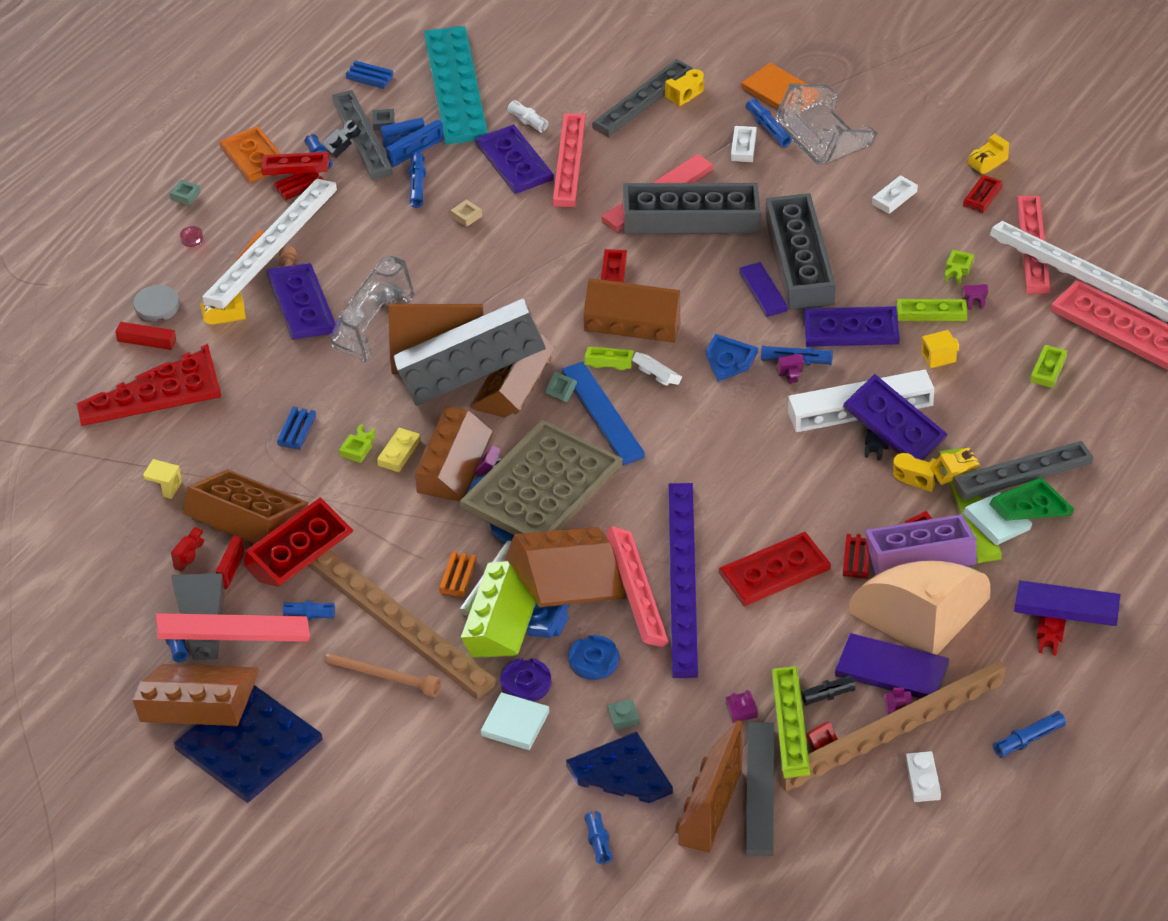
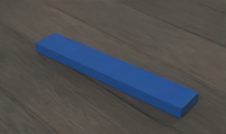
(604, 414)

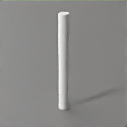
(467, 605)

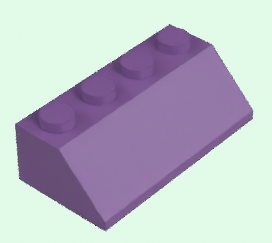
(927, 540)

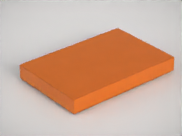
(770, 84)
(247, 151)

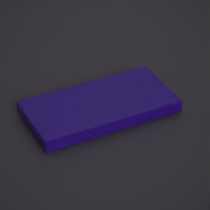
(514, 159)
(301, 301)
(851, 326)
(894, 419)
(1067, 603)
(891, 666)

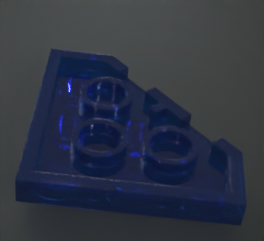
(622, 769)

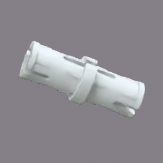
(527, 116)

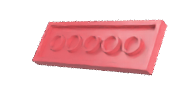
(1114, 321)

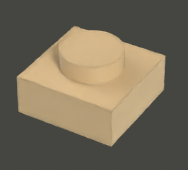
(466, 213)

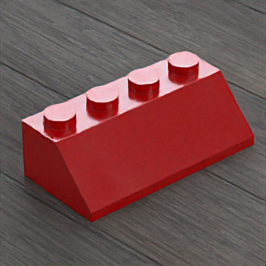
(296, 543)

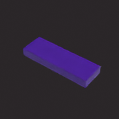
(763, 289)

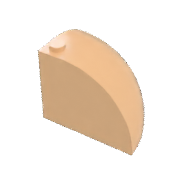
(922, 602)

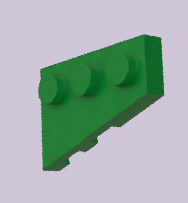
(1031, 501)

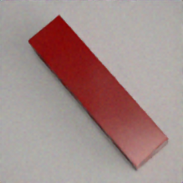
(145, 335)

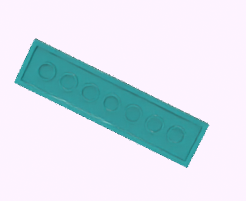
(455, 84)

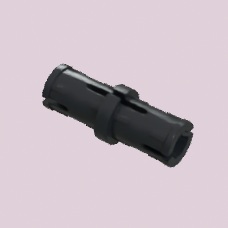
(828, 690)

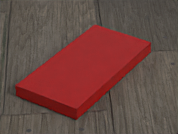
(774, 568)

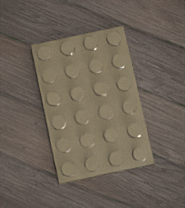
(541, 481)

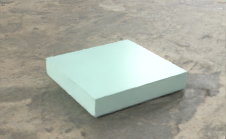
(992, 524)
(515, 721)

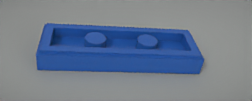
(415, 142)

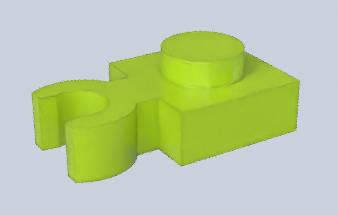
(958, 264)
(358, 446)

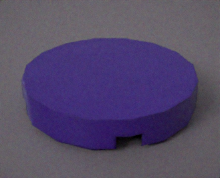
(526, 679)

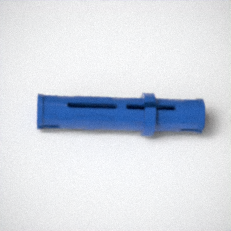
(764, 118)
(417, 173)
(809, 355)
(1021, 738)

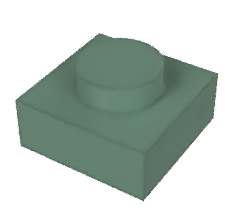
(185, 192)
(561, 387)
(623, 714)

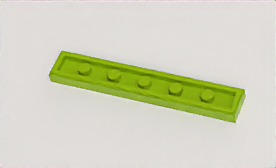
(985, 548)
(790, 722)

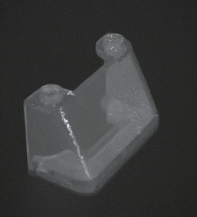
(811, 122)
(384, 285)

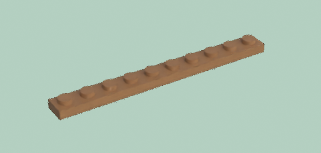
(404, 624)
(899, 722)

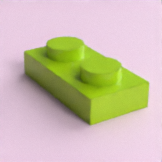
(608, 357)
(1048, 366)

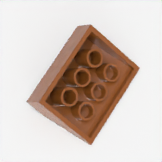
(421, 322)
(240, 505)
(566, 566)
(195, 694)
(712, 792)

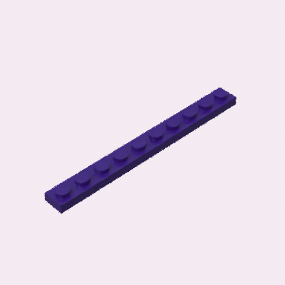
(683, 581)

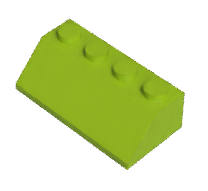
(498, 613)

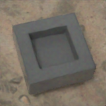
(382, 118)

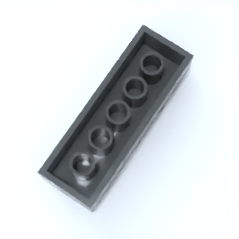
(691, 208)
(800, 251)
(469, 352)

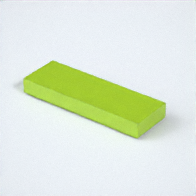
(931, 309)

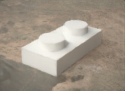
(743, 144)
(894, 194)
(650, 365)
(923, 776)

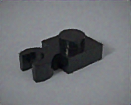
(340, 140)
(874, 444)

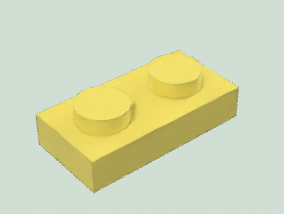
(398, 449)

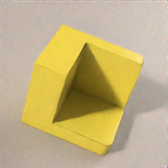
(166, 474)

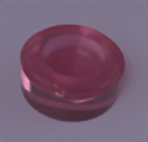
(191, 236)

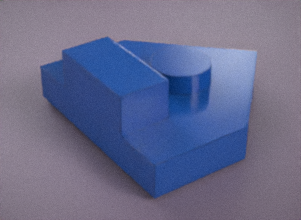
(729, 356)
(547, 621)

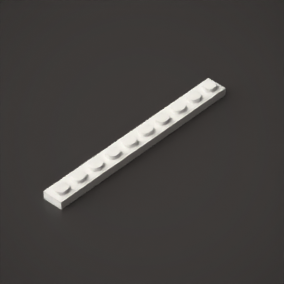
(269, 244)
(1081, 269)

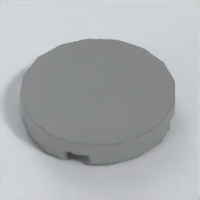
(156, 303)

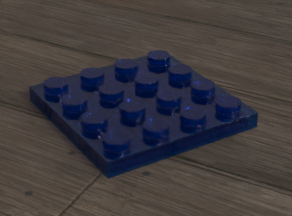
(255, 751)

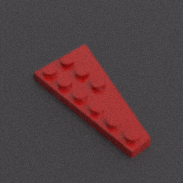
(159, 388)

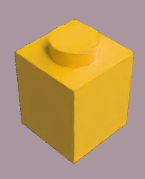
(939, 348)

